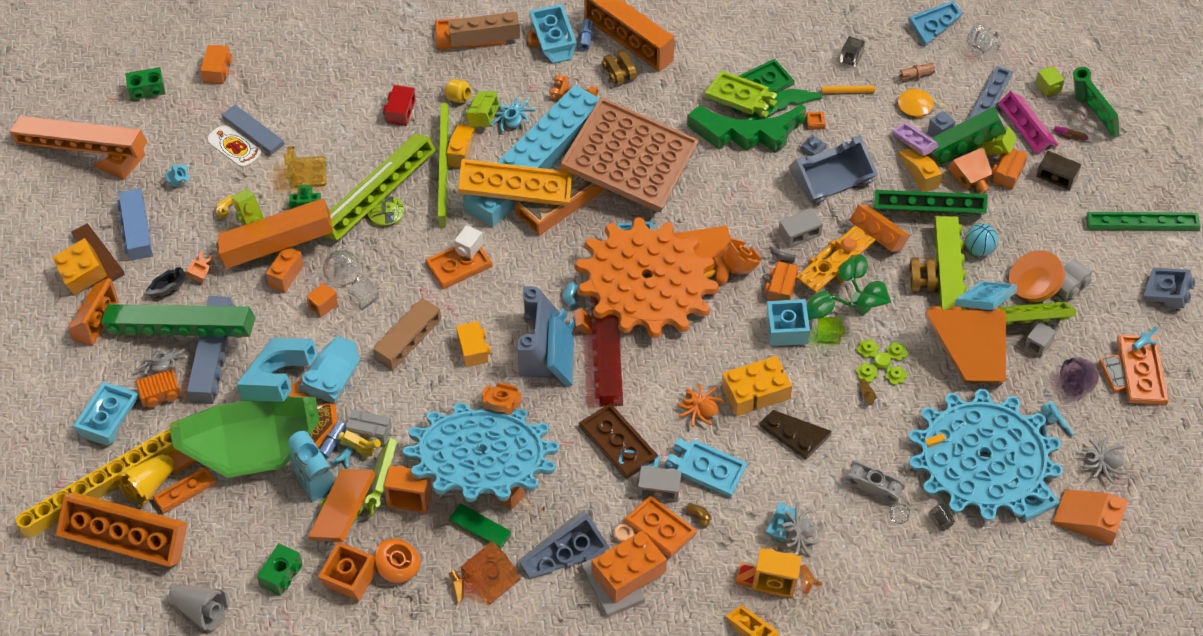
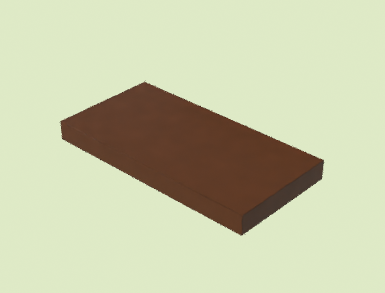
(611, 434)

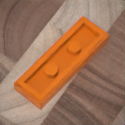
(184, 490)

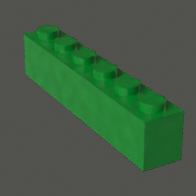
(930, 202)

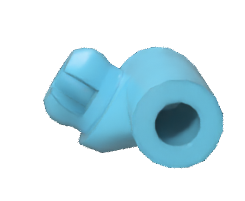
(570, 290)

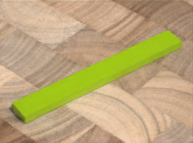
(443, 165)

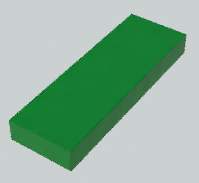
(479, 526)

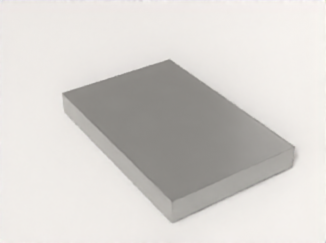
(608, 605)

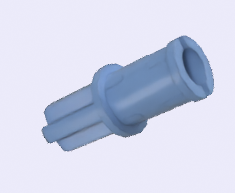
(586, 35)
(331, 439)

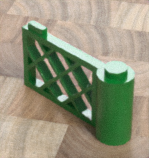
(1087, 92)

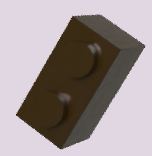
(1058, 170)

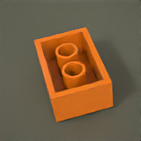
(628, 566)

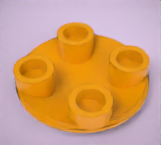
(915, 103)

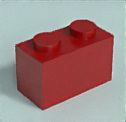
(399, 105)

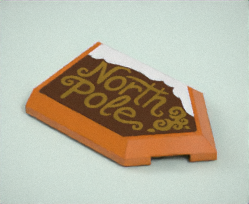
(328, 419)

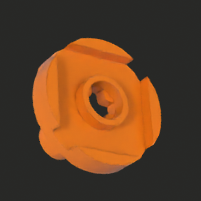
(492, 398)

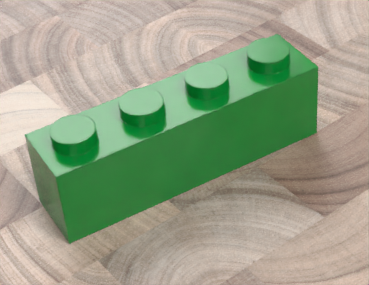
(968, 135)

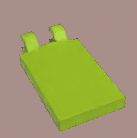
(741, 94)
(381, 469)

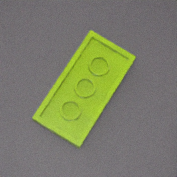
(1042, 311)

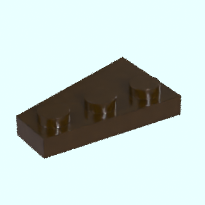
(795, 433)

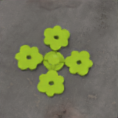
(882, 360)

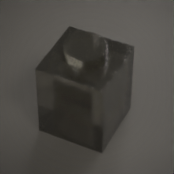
(852, 51)

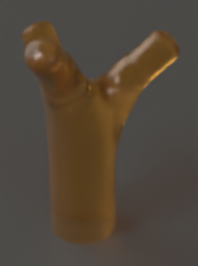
(810, 579)

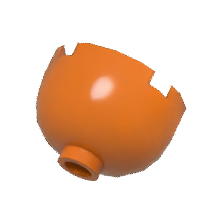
(740, 258)

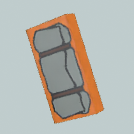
(1114, 372)

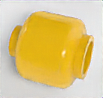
(457, 91)

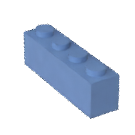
(135, 224)

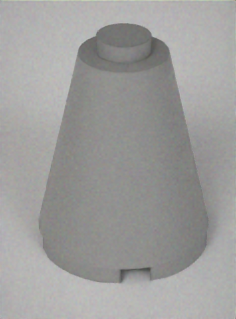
(200, 604)

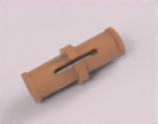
(917, 71)

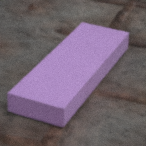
(914, 139)

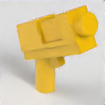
(361, 445)

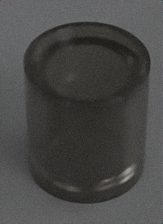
(941, 517)

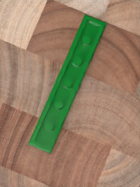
(1143, 221)

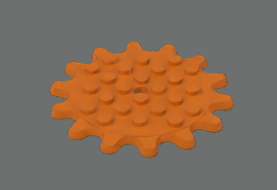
(663, 299)

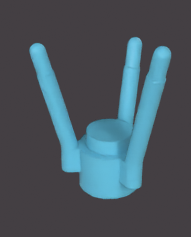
(1052, 415)

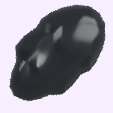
(166, 282)

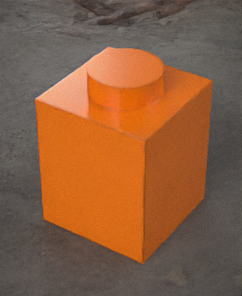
(322, 299)

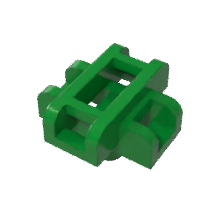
(303, 196)

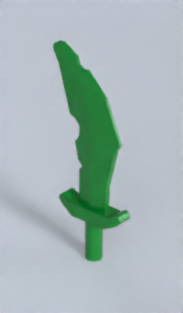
(788, 97)

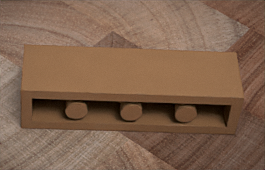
(484, 29)
(407, 333)

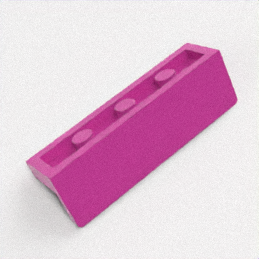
(1027, 122)

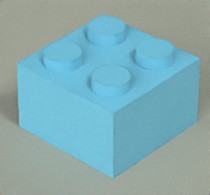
(787, 322)

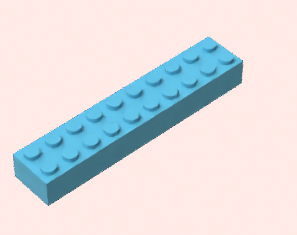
(538, 148)

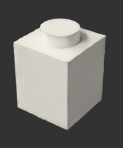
(468, 242)

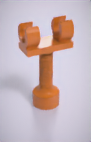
(563, 82)

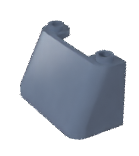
(834, 170)
(534, 347)

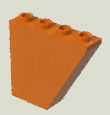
(972, 341)

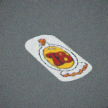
(234, 145)

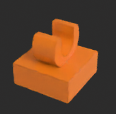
(582, 321)

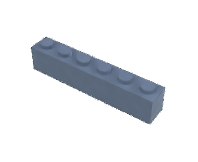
(208, 361)

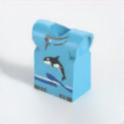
(310, 466)

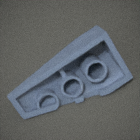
(570, 544)

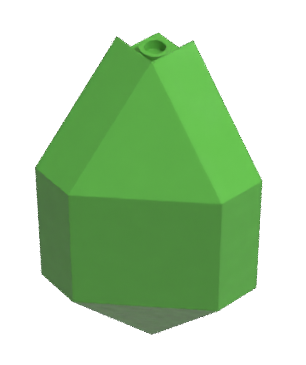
(244, 434)

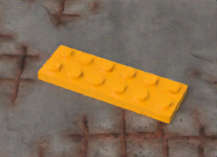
(515, 182)

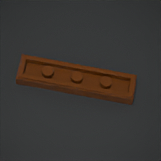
(108, 262)

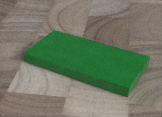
(770, 75)

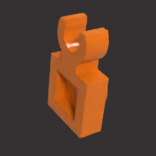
(199, 268)

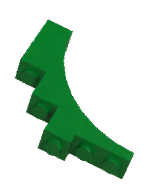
(746, 133)

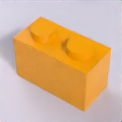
(472, 343)

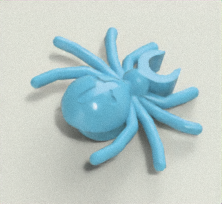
(512, 114)

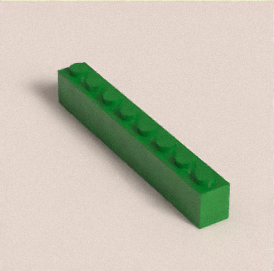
(178, 320)

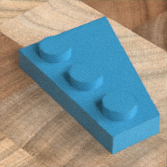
(934, 21)

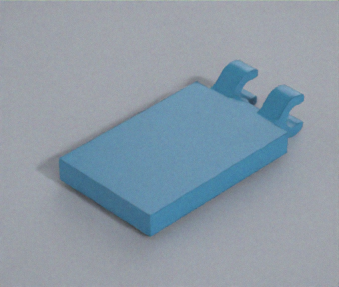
(561, 347)

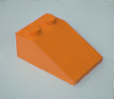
(1091, 514)

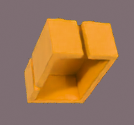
(758, 379)

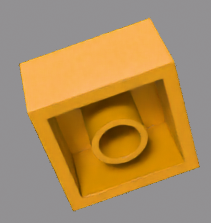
(79, 266)
(776, 572)

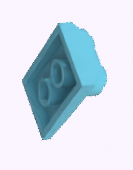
(554, 32)
(331, 370)
(105, 413)

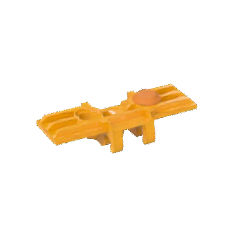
(823, 271)

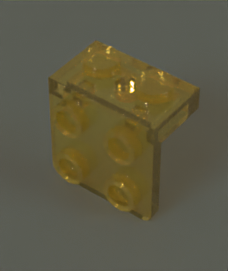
(304, 169)

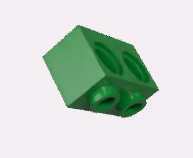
(145, 83)

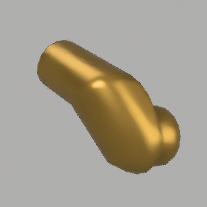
(700, 511)

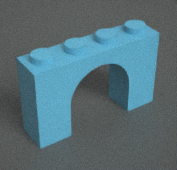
(261, 383)

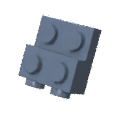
(1170, 287)

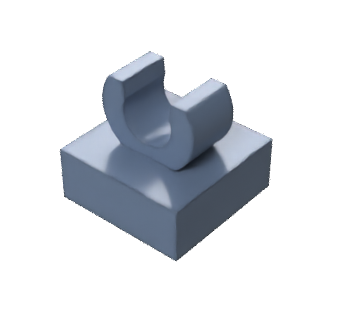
(813, 145)

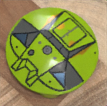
(387, 212)

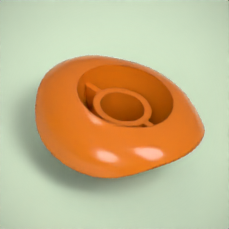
(397, 560)

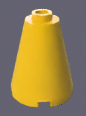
(145, 478)

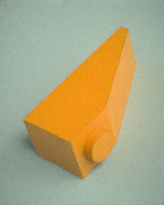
(460, 145)
(922, 169)
(749, 624)

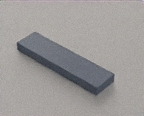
(253, 129)

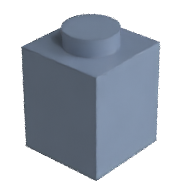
(940, 123)

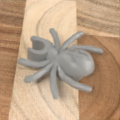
(161, 361)
(1105, 458)
(800, 530)

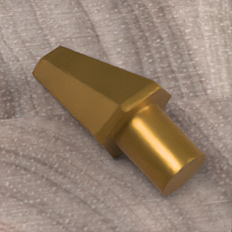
(867, 392)
(457, 586)

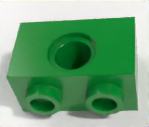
(281, 558)

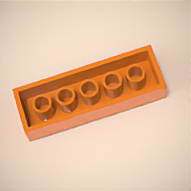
(632, 31)
(121, 529)

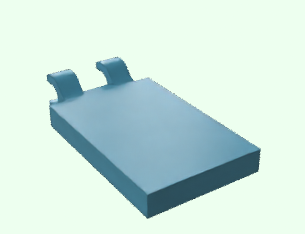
(707, 466)

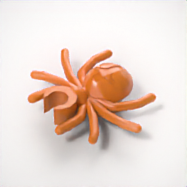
(701, 405)

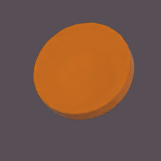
(1037, 276)

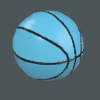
(981, 239)

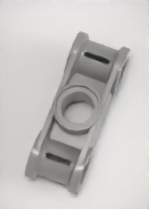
(867, 474)

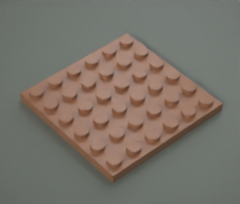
(629, 154)

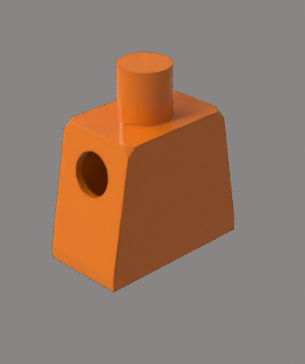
(972, 170)

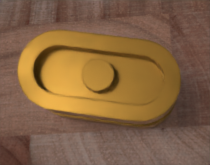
(615, 73)
(930, 281)

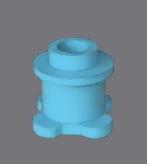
(177, 174)

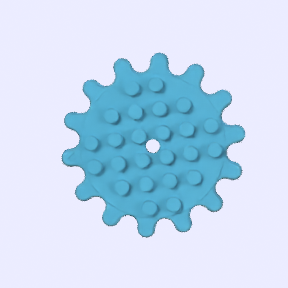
(1015, 449)
(453, 457)

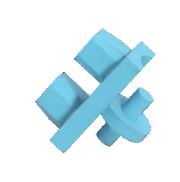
(775, 529)

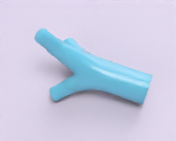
(1145, 339)
(344, 456)

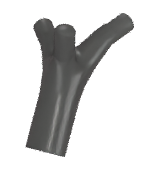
(782, 256)

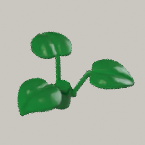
(874, 293)

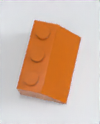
(87, 323)

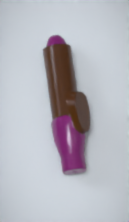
(1068, 133)

